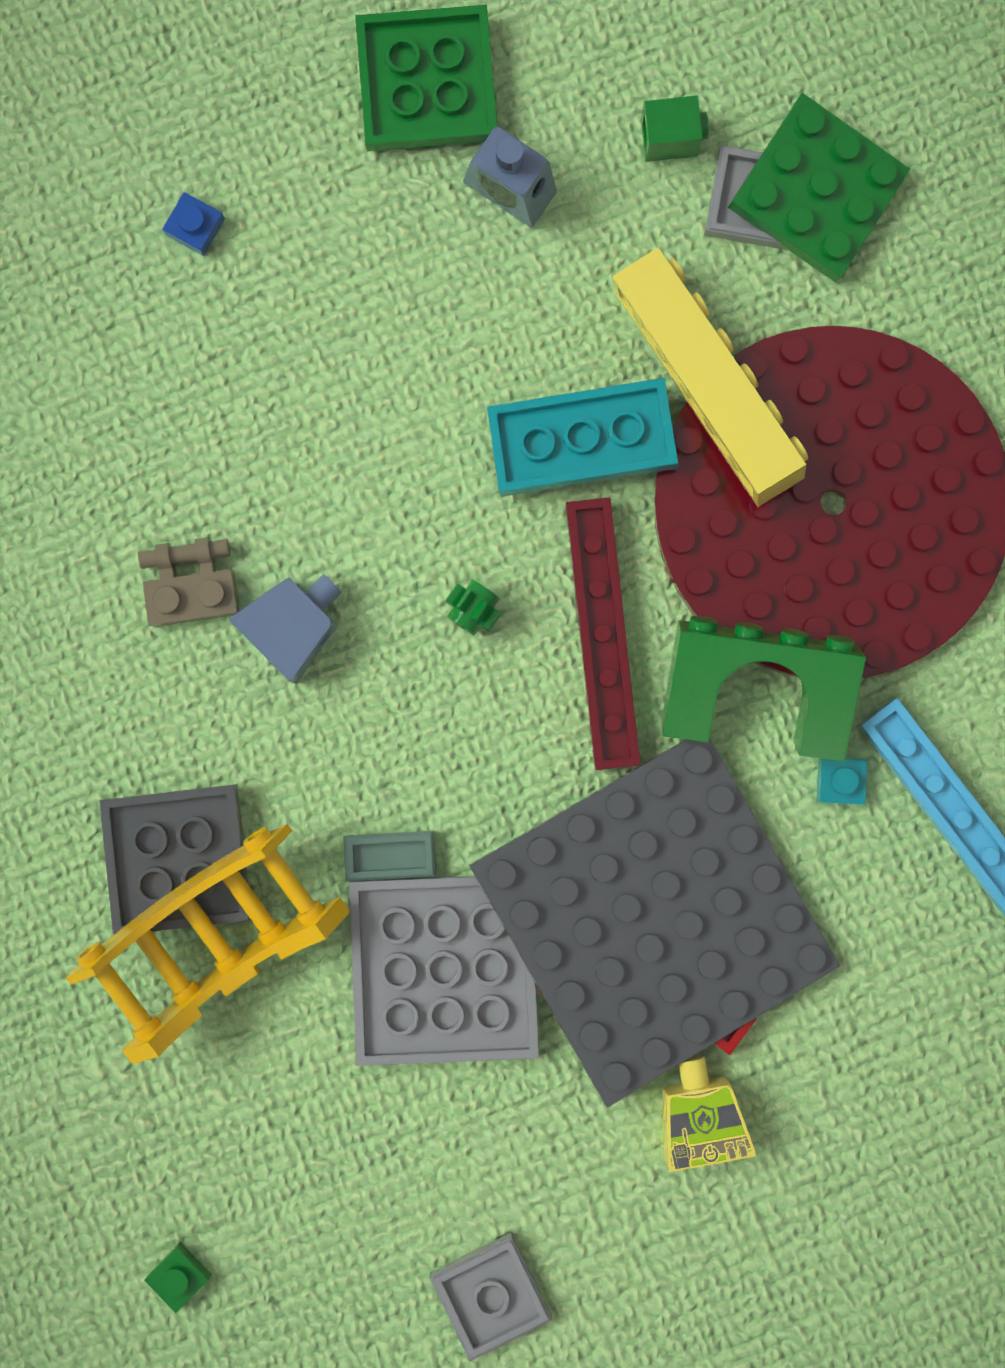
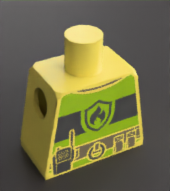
(702, 1120)

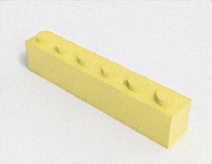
(710, 377)

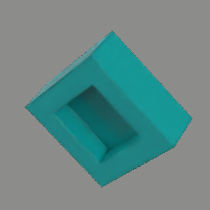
(842, 781)

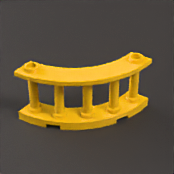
(233, 967)

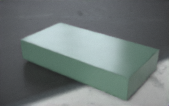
(389, 856)

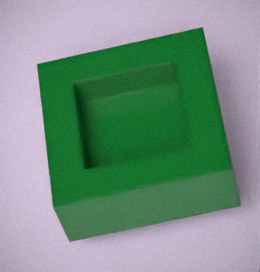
(177, 1277)

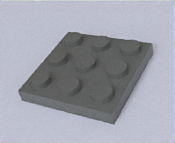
(163, 842)

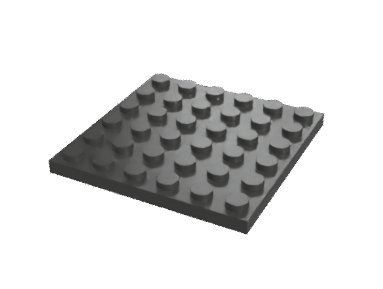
(654, 917)

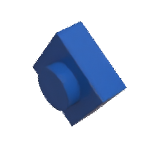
(193, 223)

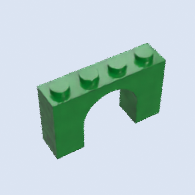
(710, 653)

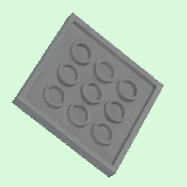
(436, 975)

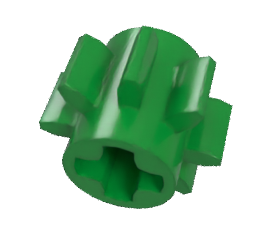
(473, 607)

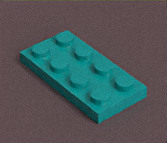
(582, 437)

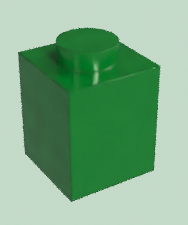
(673, 128)

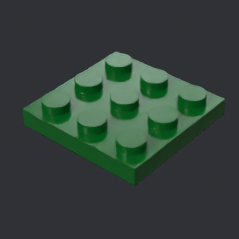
(426, 77)
(819, 187)

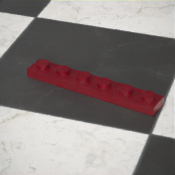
(602, 634)

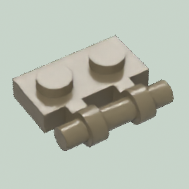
(189, 596)

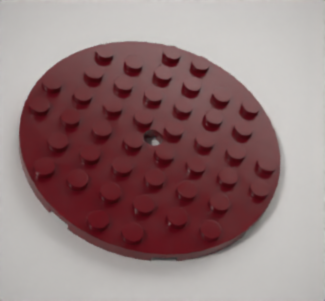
(916, 518)

